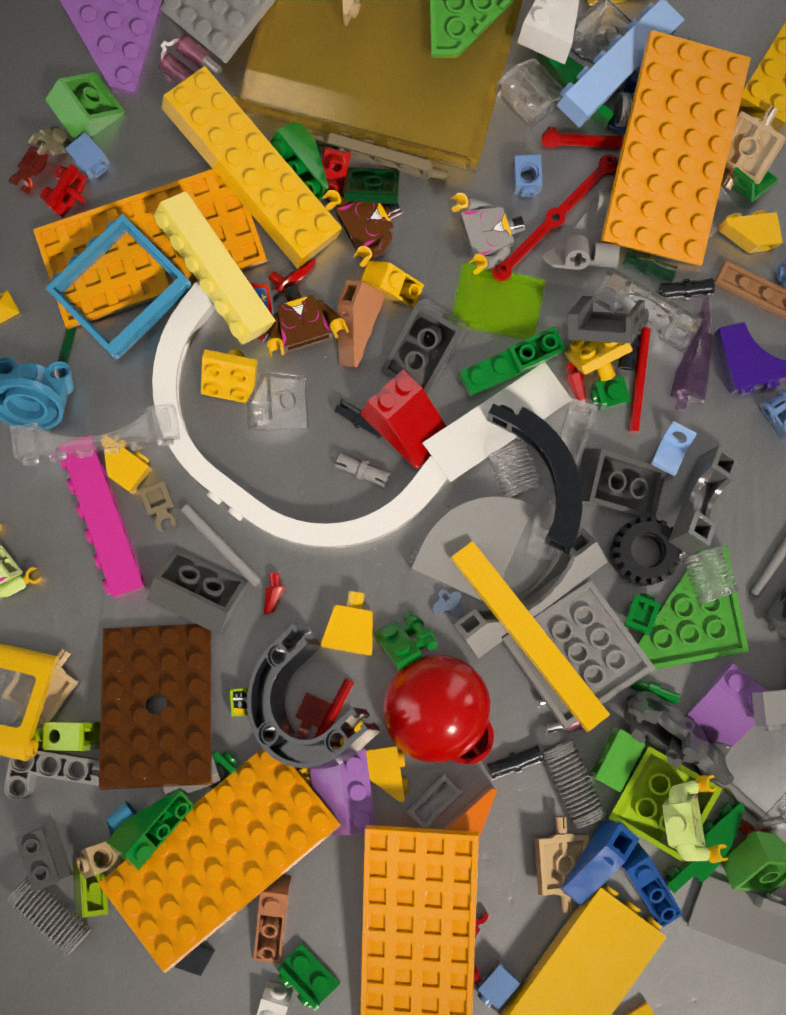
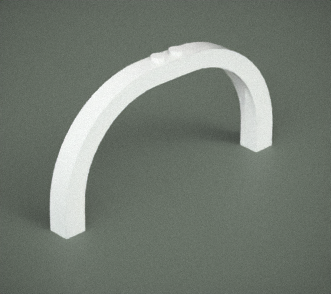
(167, 368)

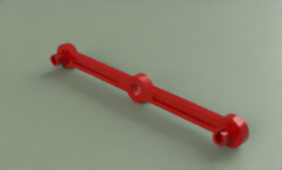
(552, 138)
(606, 166)

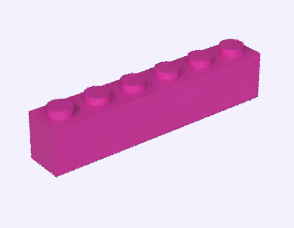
(104, 525)

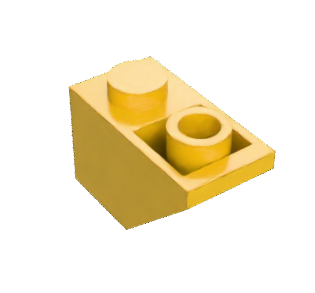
(753, 232)
(393, 283)
(127, 469)
(385, 770)

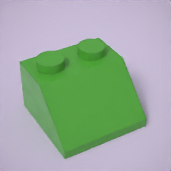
(84, 104)
(617, 759)
(757, 863)

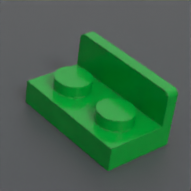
(307, 977)

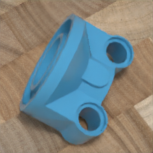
(34, 392)

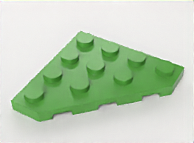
(459, 23)
(694, 631)

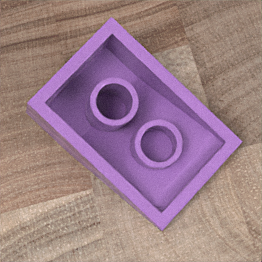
(726, 706)

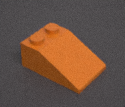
(474, 814)

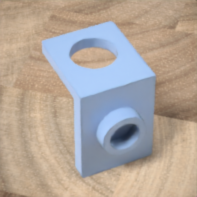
(671, 450)

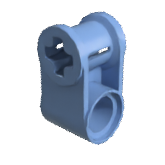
(777, 415)

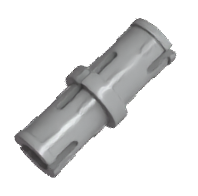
(362, 469)

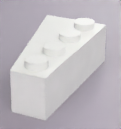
(550, 28)

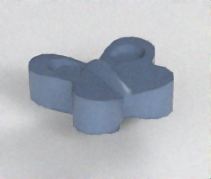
(448, 602)

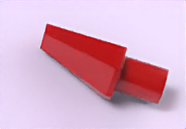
(576, 382)
(273, 593)

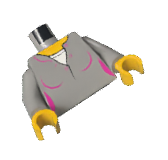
(486, 231)

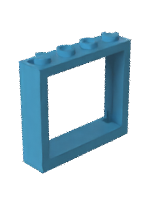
(143, 322)

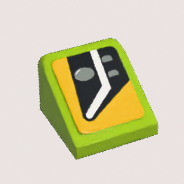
(238, 701)

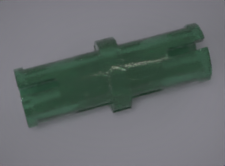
(650, 265)

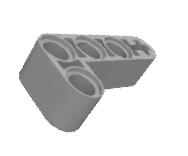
(37, 767)

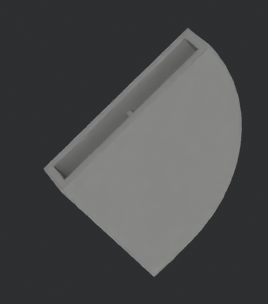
(489, 522)

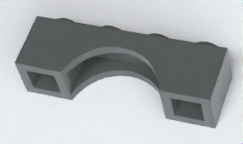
(693, 526)

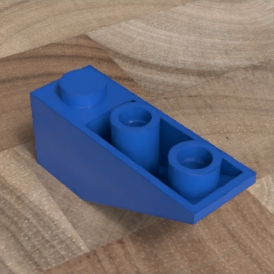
(599, 860)
(651, 887)

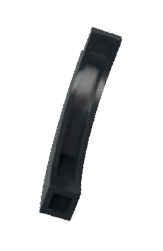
(559, 464)

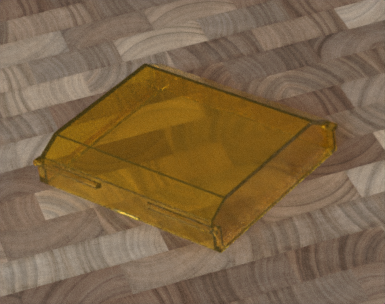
(377, 76)

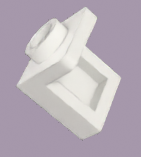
(275, 999)

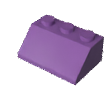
(346, 793)

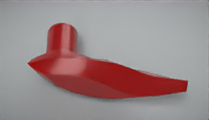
(292, 278)

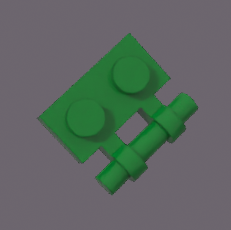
(397, 643)

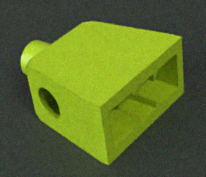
(69, 736)

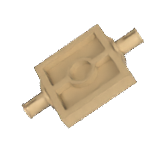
(753, 146)
(59, 690)
(556, 859)

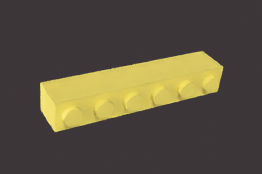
(213, 267)

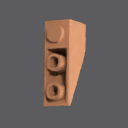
(359, 308)
(272, 921)

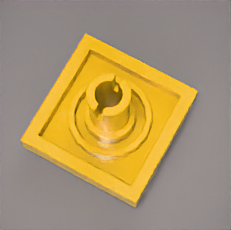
(596, 356)
(228, 375)

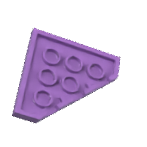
(116, 36)

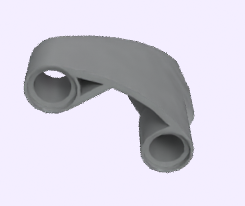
(583, 243)

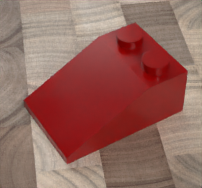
(404, 417)

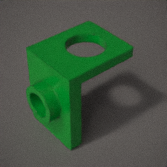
(748, 187)
(227, 762)

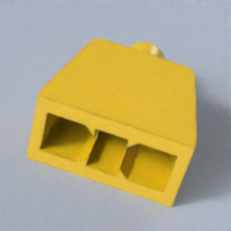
(350, 627)

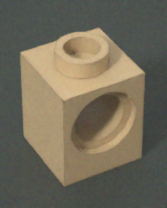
(86, 863)

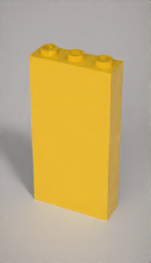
(590, 960)

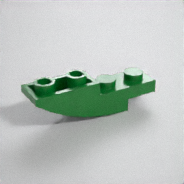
(512, 362)
(716, 832)

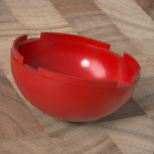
(436, 708)

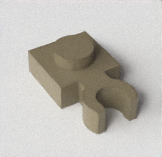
(50, 139)
(157, 501)

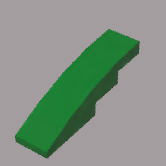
(567, 73)

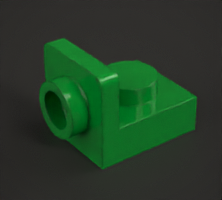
(610, 393)
(642, 613)

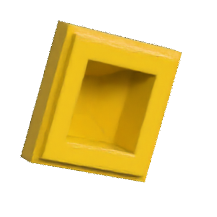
(7, 307)

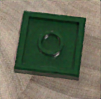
(372, 185)

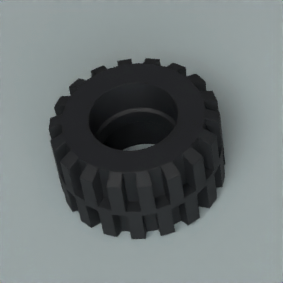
(629, 567)

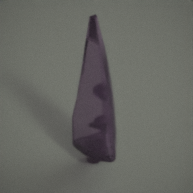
(693, 372)

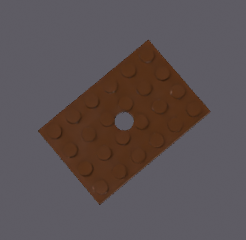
(163, 747)

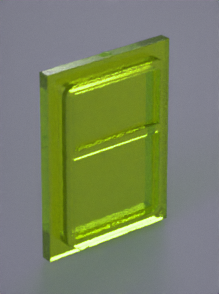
(499, 307)

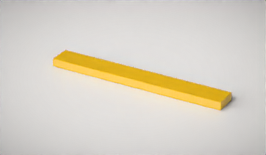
(530, 636)

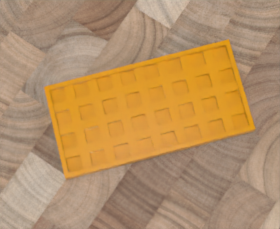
(675, 148)
(126, 272)
(220, 857)
(418, 921)

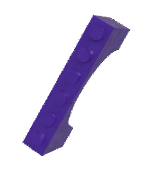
(745, 362)

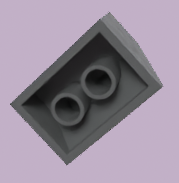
(196, 590)

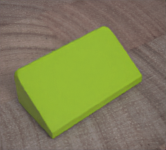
(88, 895)

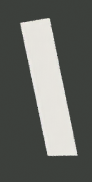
(474, 438)

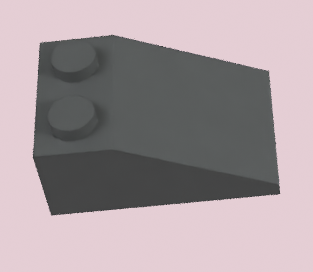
(426, 344)
(620, 483)

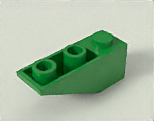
(302, 155)
(147, 830)

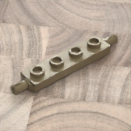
(387, 157)

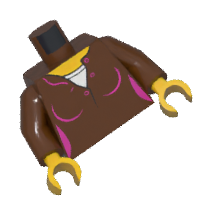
(365, 224)
(302, 322)

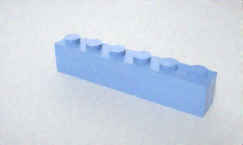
(617, 64)

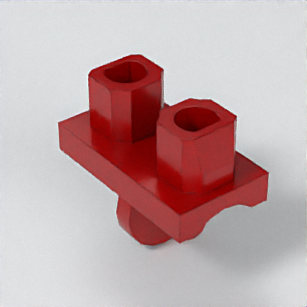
(335, 167)
(66, 191)

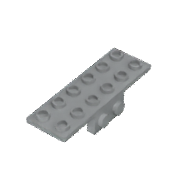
(741, 918)

